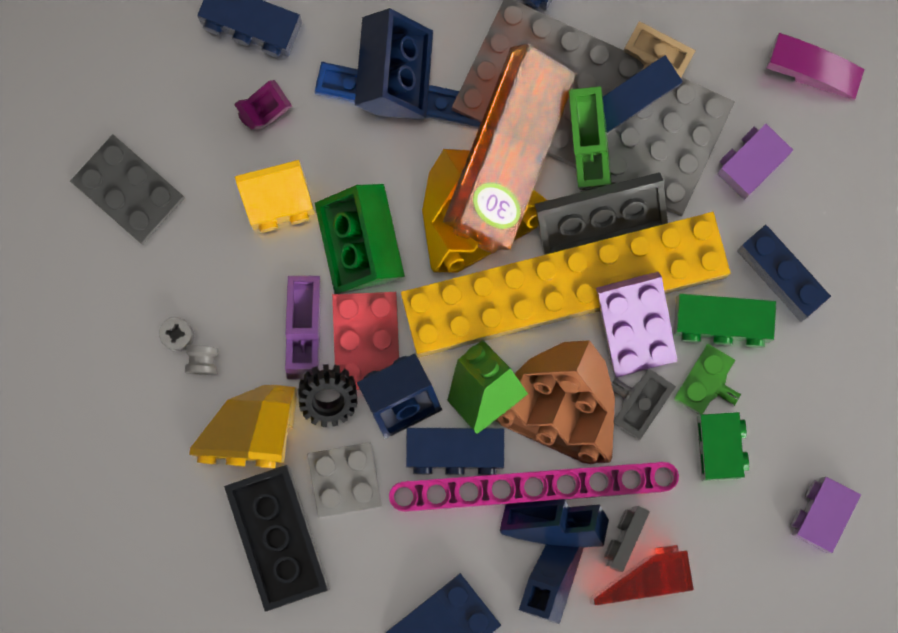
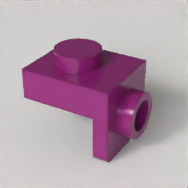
(263, 106)

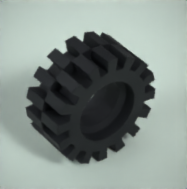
(331, 410)

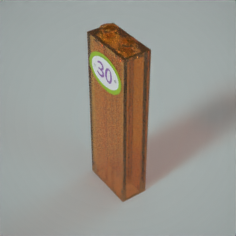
(509, 148)

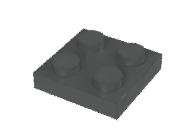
(621, 549)

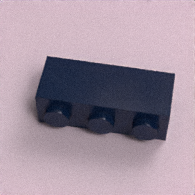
(252, 23)
(783, 273)
(455, 450)

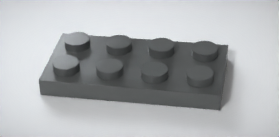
(601, 213)

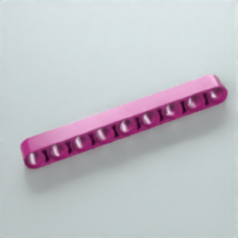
(549, 486)

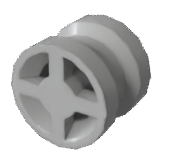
(182, 336)
(201, 360)

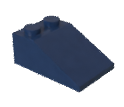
(450, 610)

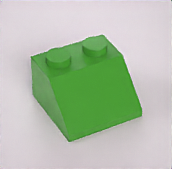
(483, 387)

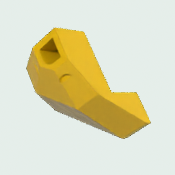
(445, 248)
(249, 428)

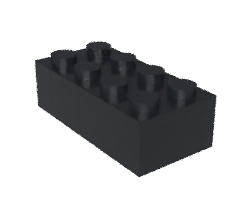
(276, 538)

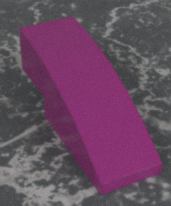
(815, 66)

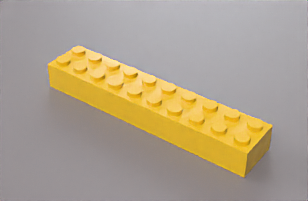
(560, 284)

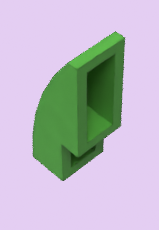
(590, 138)

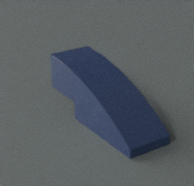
(640, 92)
(556, 523)

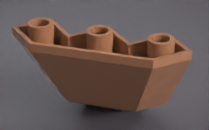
(566, 402)

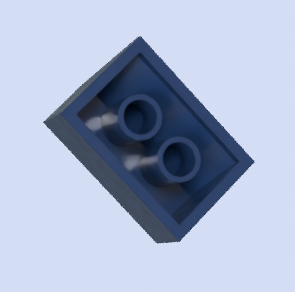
(394, 66)

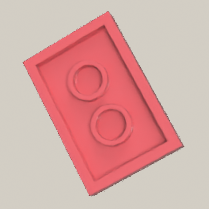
(365, 332)

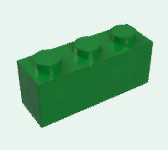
(724, 319)

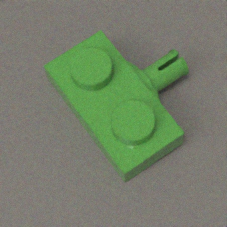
(707, 381)

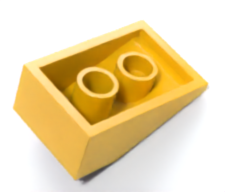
(275, 196)

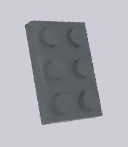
(127, 189)

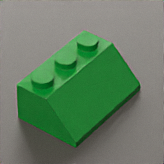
(359, 238)

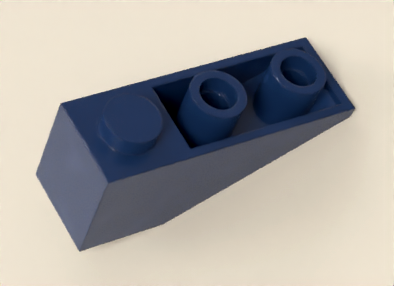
(551, 582)

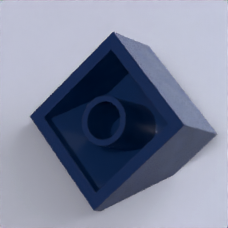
(399, 395)

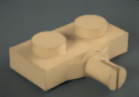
(650, 45)

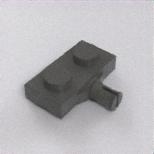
(641, 402)

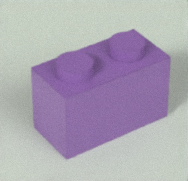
(754, 161)
(825, 514)

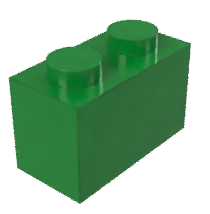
(721, 446)

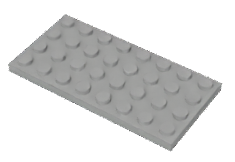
(666, 138)

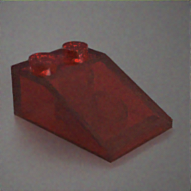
(653, 576)

